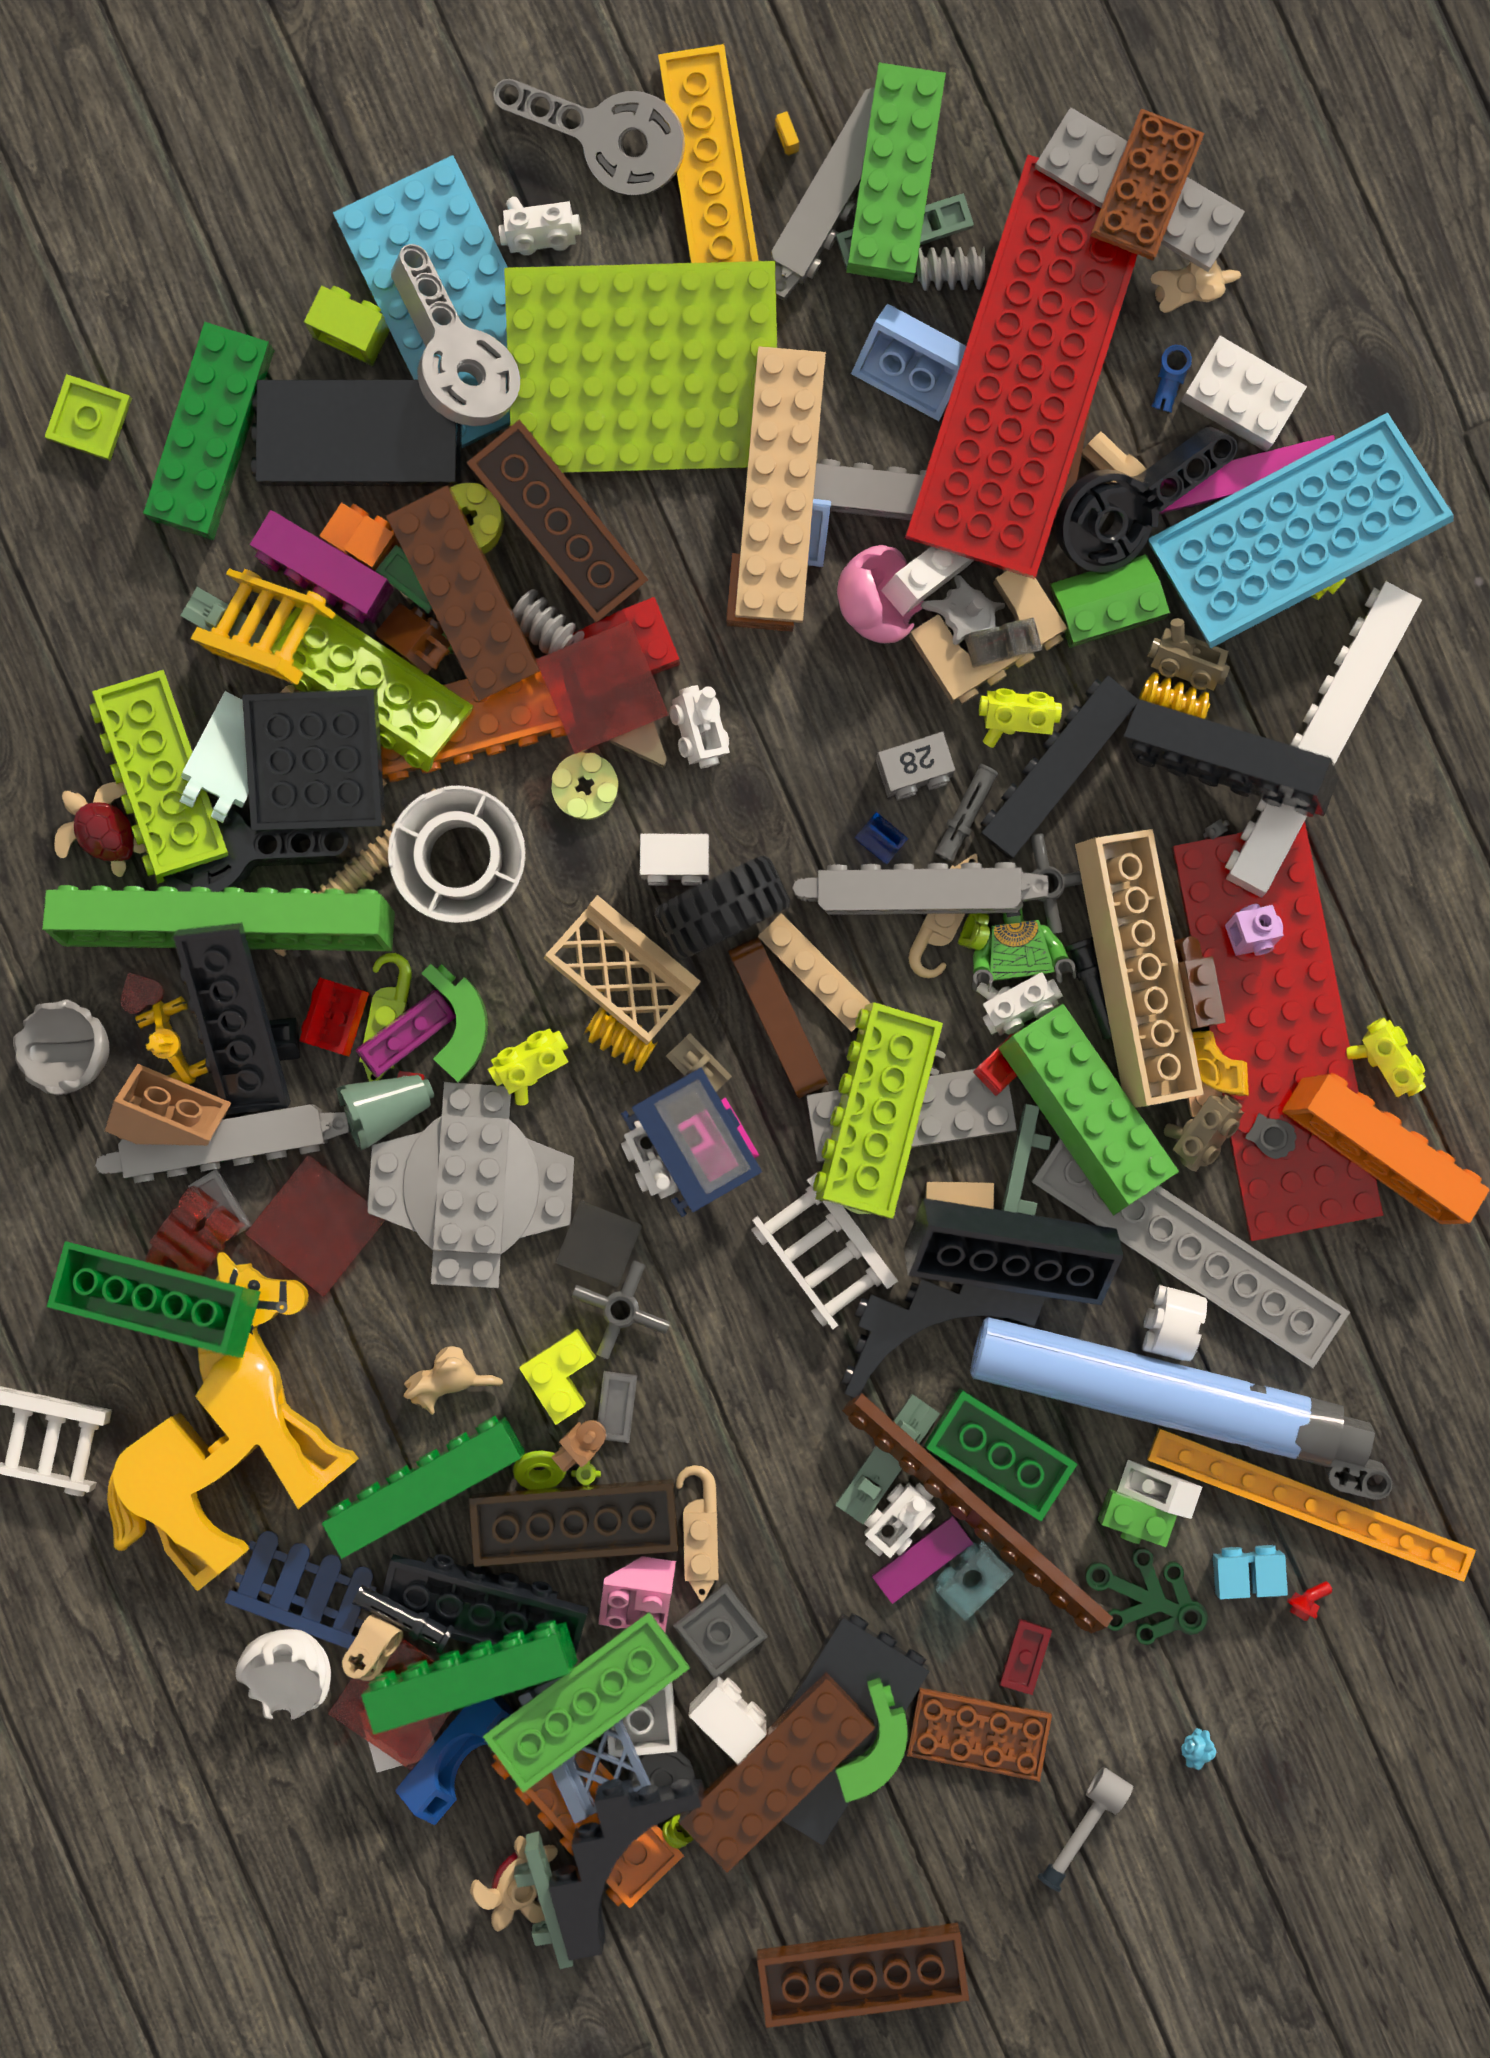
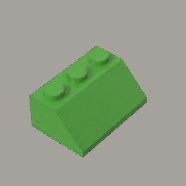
(1109, 602)

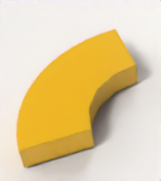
(1218, 1070)

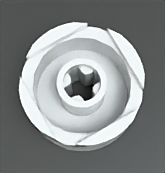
(1174, 1323)

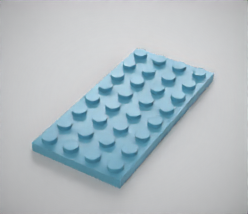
(444, 219)
(1300, 530)

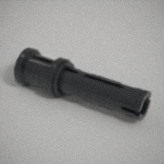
(1088, 971)
(417, 1625)

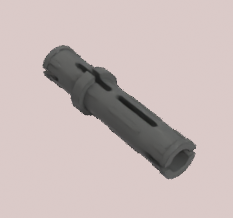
(948, 848)

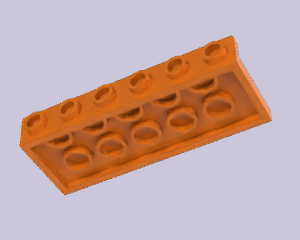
(505, 718)
(641, 1863)

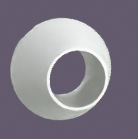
(421, 827)

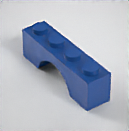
(431, 1783)

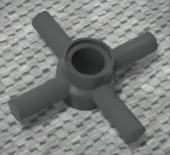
(1060, 882)
(627, 1295)

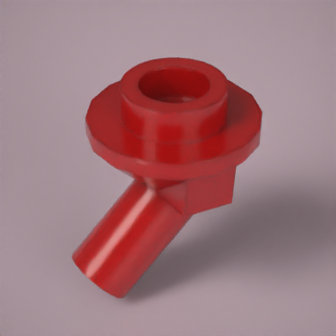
(1304, 1605)

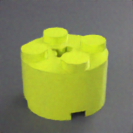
(485, 509)

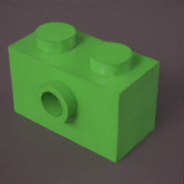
(1136, 1519)

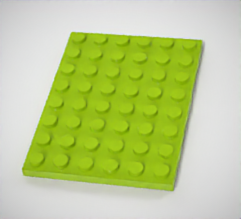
(640, 361)

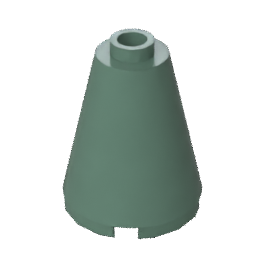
(382, 1106)

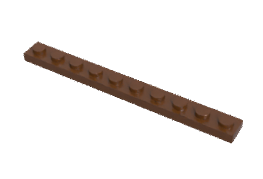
(969, 1507)

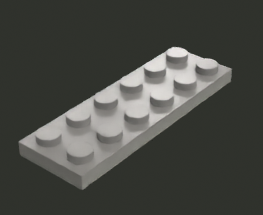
(1085, 161)
(952, 1110)

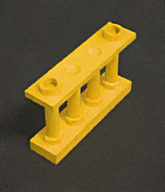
(260, 655)

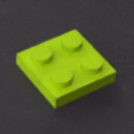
(88, 417)

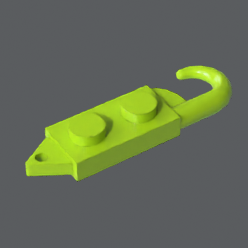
(388, 1002)

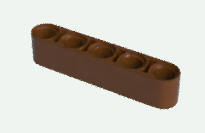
(778, 1017)

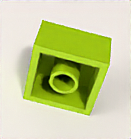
(347, 324)

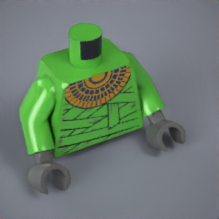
(1019, 951)

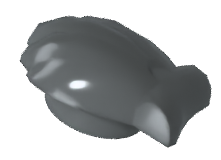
(1272, 1136)

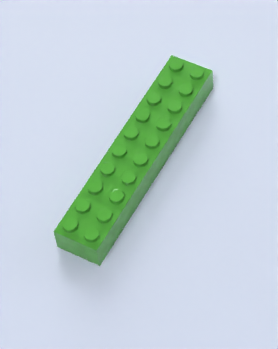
(269, 918)

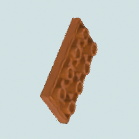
(1147, 184)
(979, 1734)

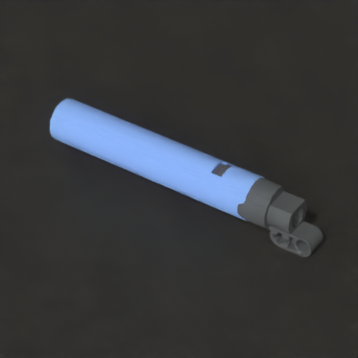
(1181, 1400)

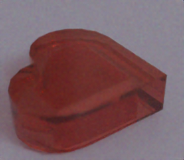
(139, 993)

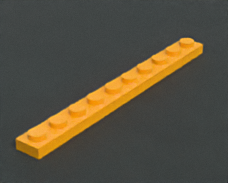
(1311, 1504)

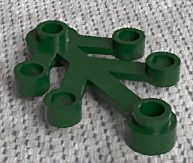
(1152, 1599)

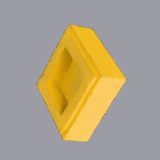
(786, 133)

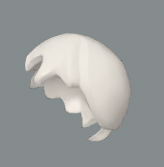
(285, 1672)

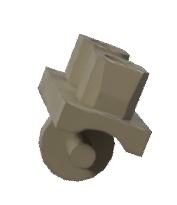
(692, 1055)

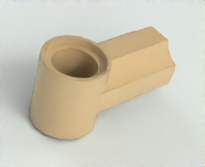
(1106, 455)

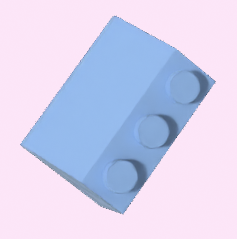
(910, 361)

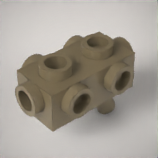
(1188, 658)
(1203, 1136)

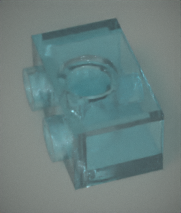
(968, 1599)

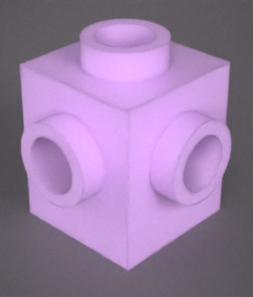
(1254, 930)

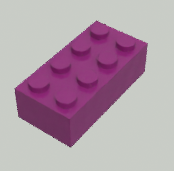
(321, 566)

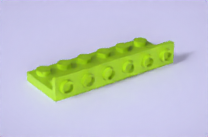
(413, 708)
(149, 760)
(877, 1110)

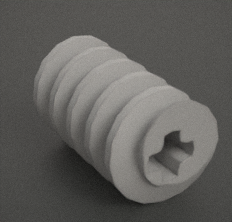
(951, 268)
(542, 626)

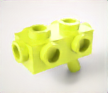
(1014, 712)
(1387, 1049)
(527, 1062)

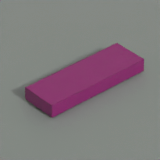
(405, 1033)
(922, 1559)

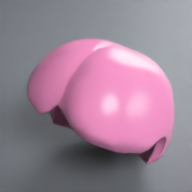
(862, 598)

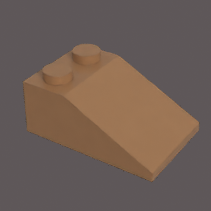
(164, 1111)

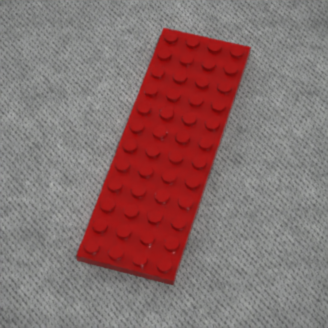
(1024, 381)
(1286, 1026)

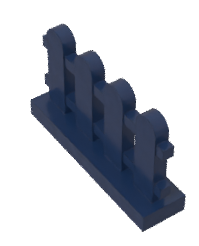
(284, 1593)

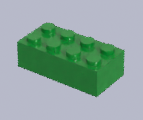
(1000, 1454)

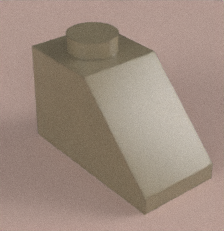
(643, 743)

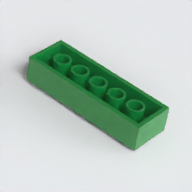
(208, 431)
(154, 1299)
(423, 1487)
(469, 1677)

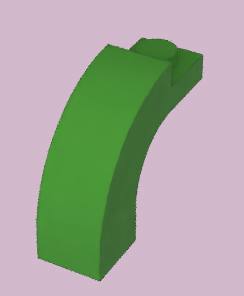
(471, 1028)
(876, 1765)

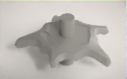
(965, 610)

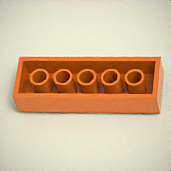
(1386, 1149)

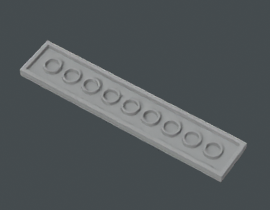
(1205, 1260)

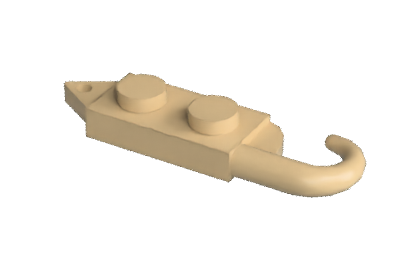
(937, 931)
(700, 1533)

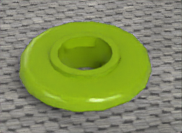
(537, 1479)

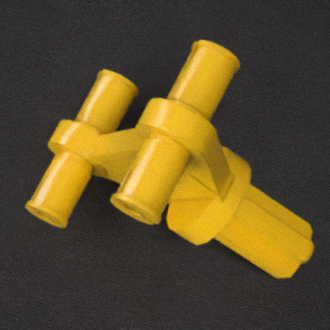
(166, 1043)

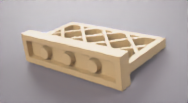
(637, 947)

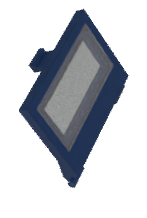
(695, 1140)

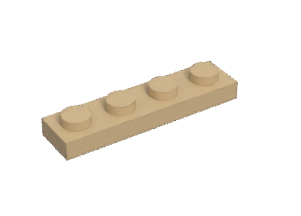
(814, 970)

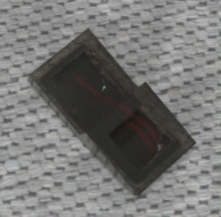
(1003, 642)

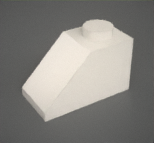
(1159, 1489)

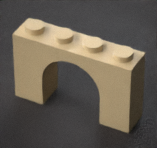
(953, 665)

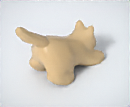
(1190, 284)
(449, 1375)

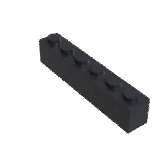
(1059, 767)

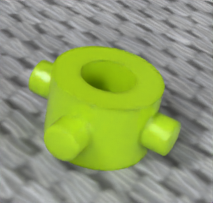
(586, 1474)

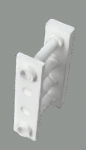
(856, 1248)
(56, 1413)

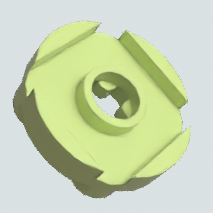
(579, 804)

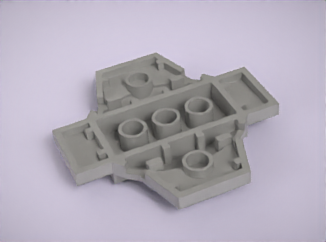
(470, 1185)

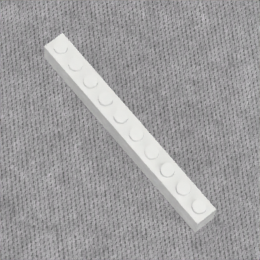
(1327, 729)

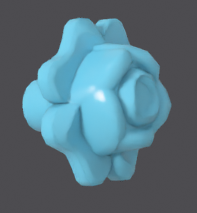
(1198, 1749)

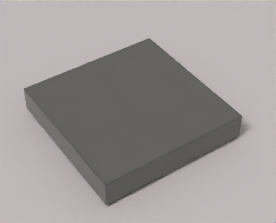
(720, 1630)

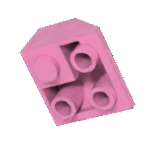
(635, 1591)

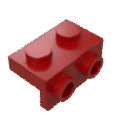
(333, 1016)

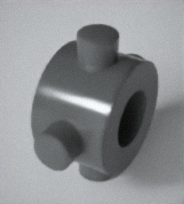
(1216, 829)

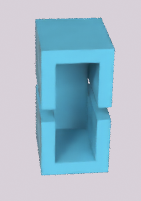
(1267, 1572)

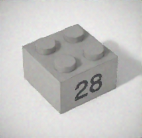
(915, 766)

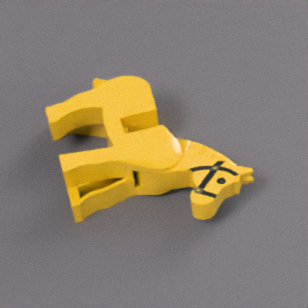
(247, 1400)

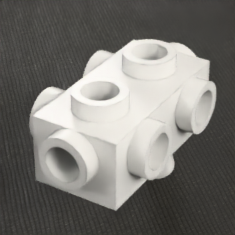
(538, 227)
(699, 726)
(1016, 1005)
(653, 1172)
(908, 1510)

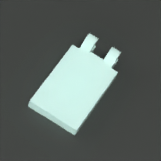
(220, 759)

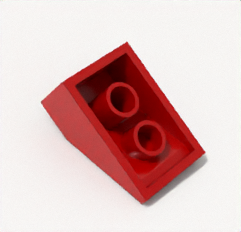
(649, 629)

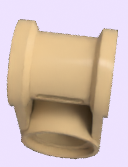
(374, 1645)

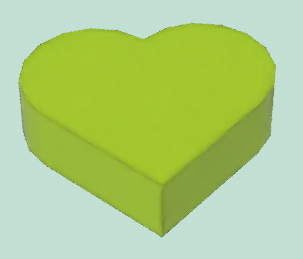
(975, 931)

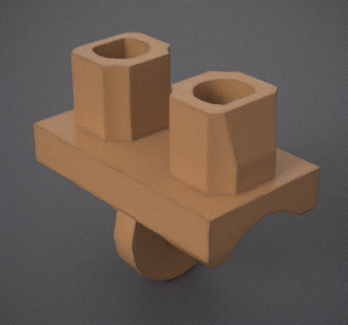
(580, 1444)

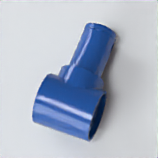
(1170, 379)

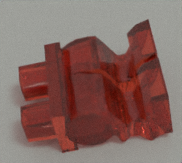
(181, 1240)

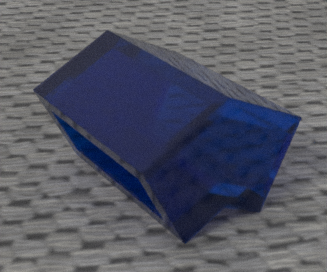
(881, 838)

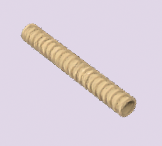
(360, 869)

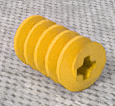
(1174, 697)
(620, 1038)

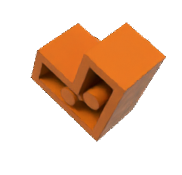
(359, 535)

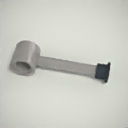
(1108, 1794)

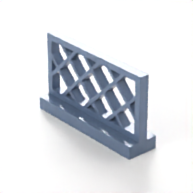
(570, 1776)

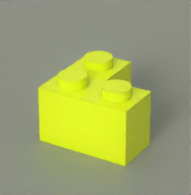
(550, 1373)

